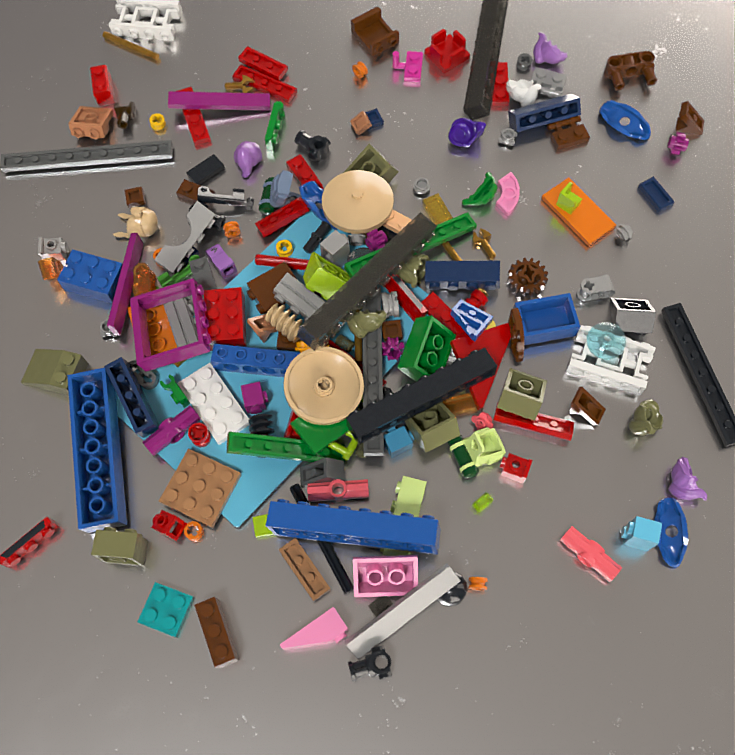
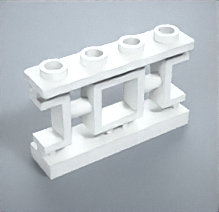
(146, 30)
(608, 373)

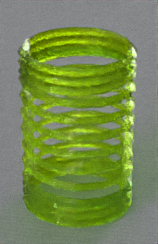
(476, 504)

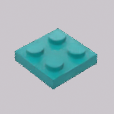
(166, 609)

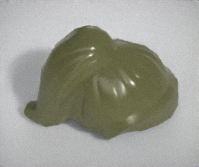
(414, 270)
(366, 322)
(646, 418)

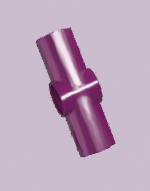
(171, 430)

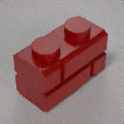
(102, 85)

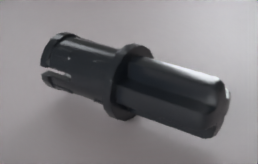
(317, 237)

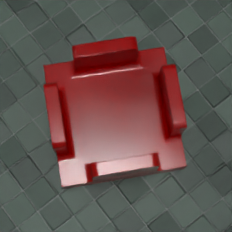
(447, 50)

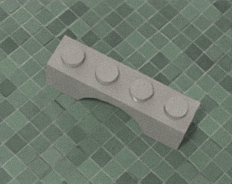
(171, 256)

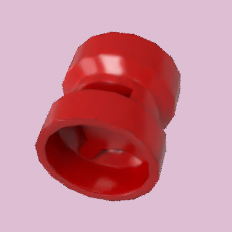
(477, 299)
(197, 431)

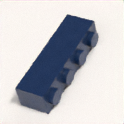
(544, 112)
(462, 275)
(132, 397)

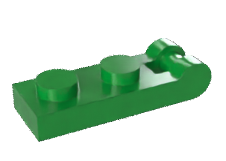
(274, 125)

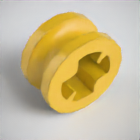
(157, 117)
(284, 243)

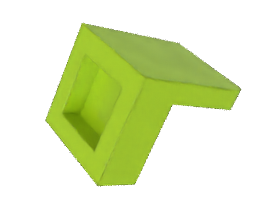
(568, 200)

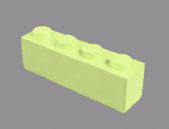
(409, 500)

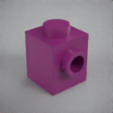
(254, 397)

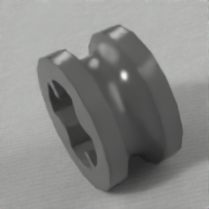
(522, 58)

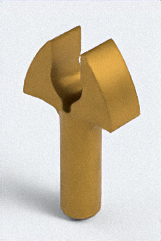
(241, 85)
(483, 242)

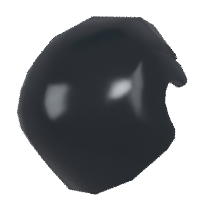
(455, 594)

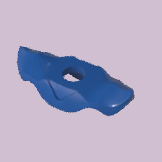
(614, 112)
(311, 195)
(671, 514)

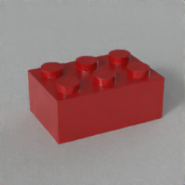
(226, 316)

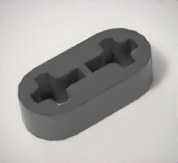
(149, 374)

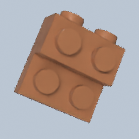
(91, 122)

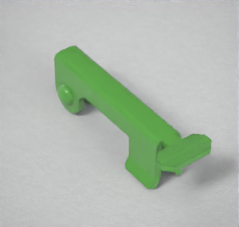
(165, 279)

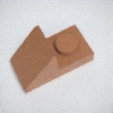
(261, 327)

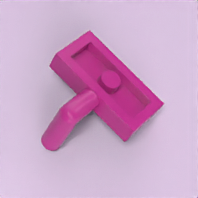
(412, 66)

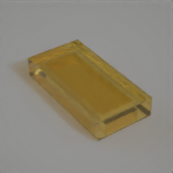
(436, 209)

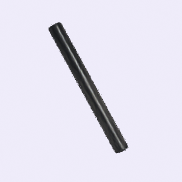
(327, 549)

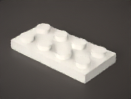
(214, 403)

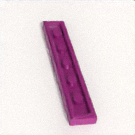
(218, 100)
(125, 284)

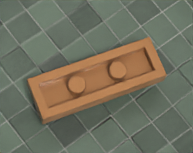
(304, 569)

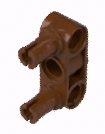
(630, 65)

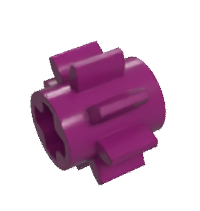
(678, 143)
(376, 239)
(392, 353)

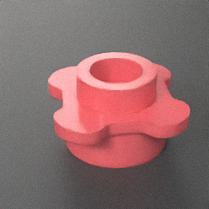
(482, 417)

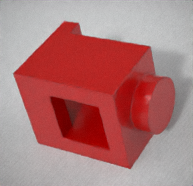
(518, 474)
(163, 523)

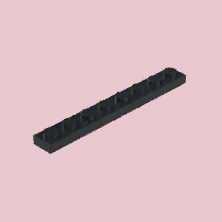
(701, 372)

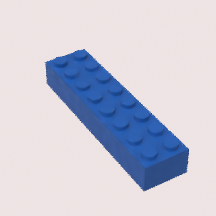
(96, 451)
(354, 526)

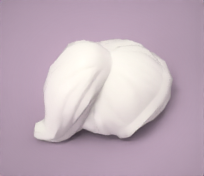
(523, 91)

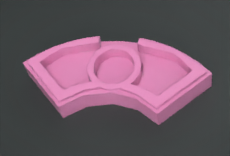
(509, 194)

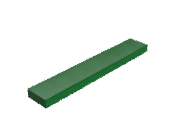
(275, 447)

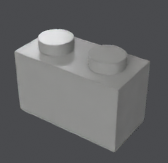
(335, 248)

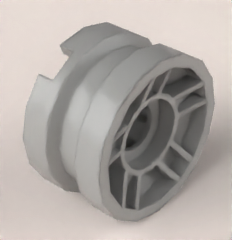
(390, 304)

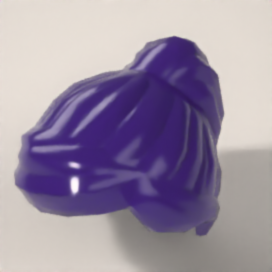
(465, 131)

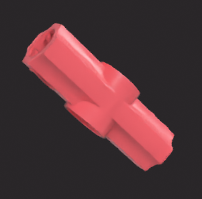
(324, 491)
(591, 554)

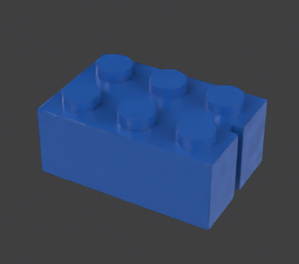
(90, 276)
(548, 318)

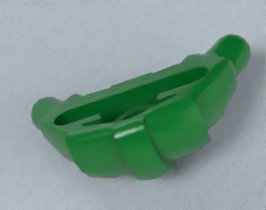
(484, 193)

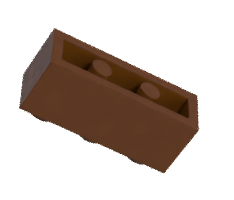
(216, 632)

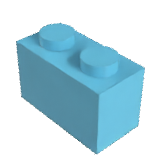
(641, 533)

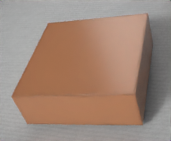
(361, 123)

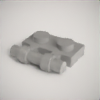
(550, 81)

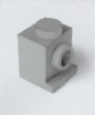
(52, 248)

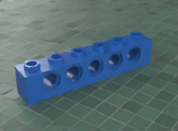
(251, 360)

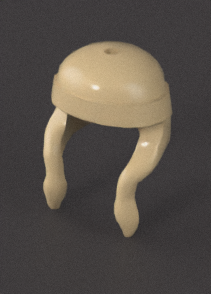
(142, 221)

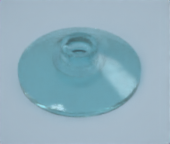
(602, 348)

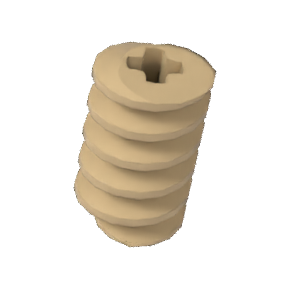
(284, 322)

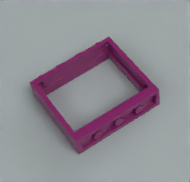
(140, 326)

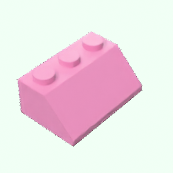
(385, 575)

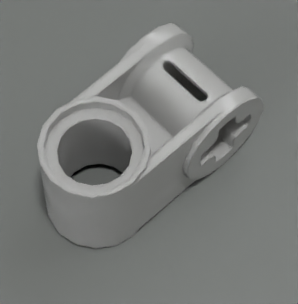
(595, 288)

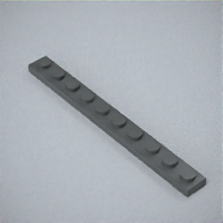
(86, 156)
(373, 374)

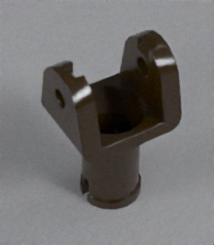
(124, 113)

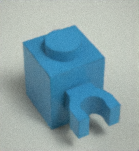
(398, 441)

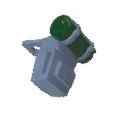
(276, 192)

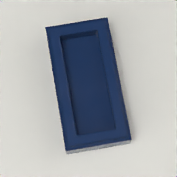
(656, 194)

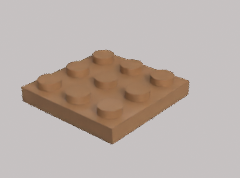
(200, 488)

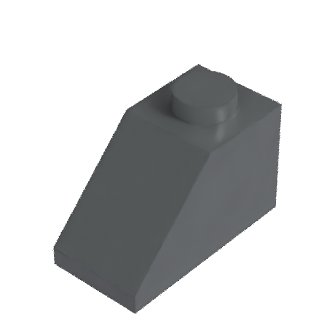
(202, 273)
(322, 471)

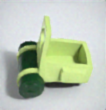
(480, 448)

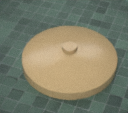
(357, 201)
(323, 385)

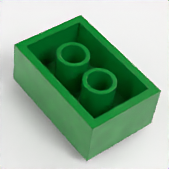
(426, 348)

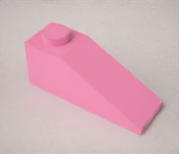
(323, 630)

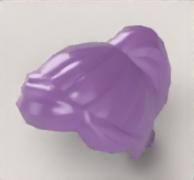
(546, 52)
(246, 156)
(684, 483)

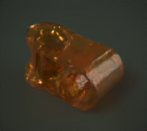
(50, 268)
(143, 279)

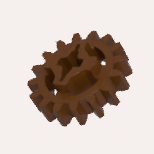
(526, 282)

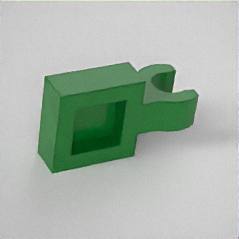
(177, 395)

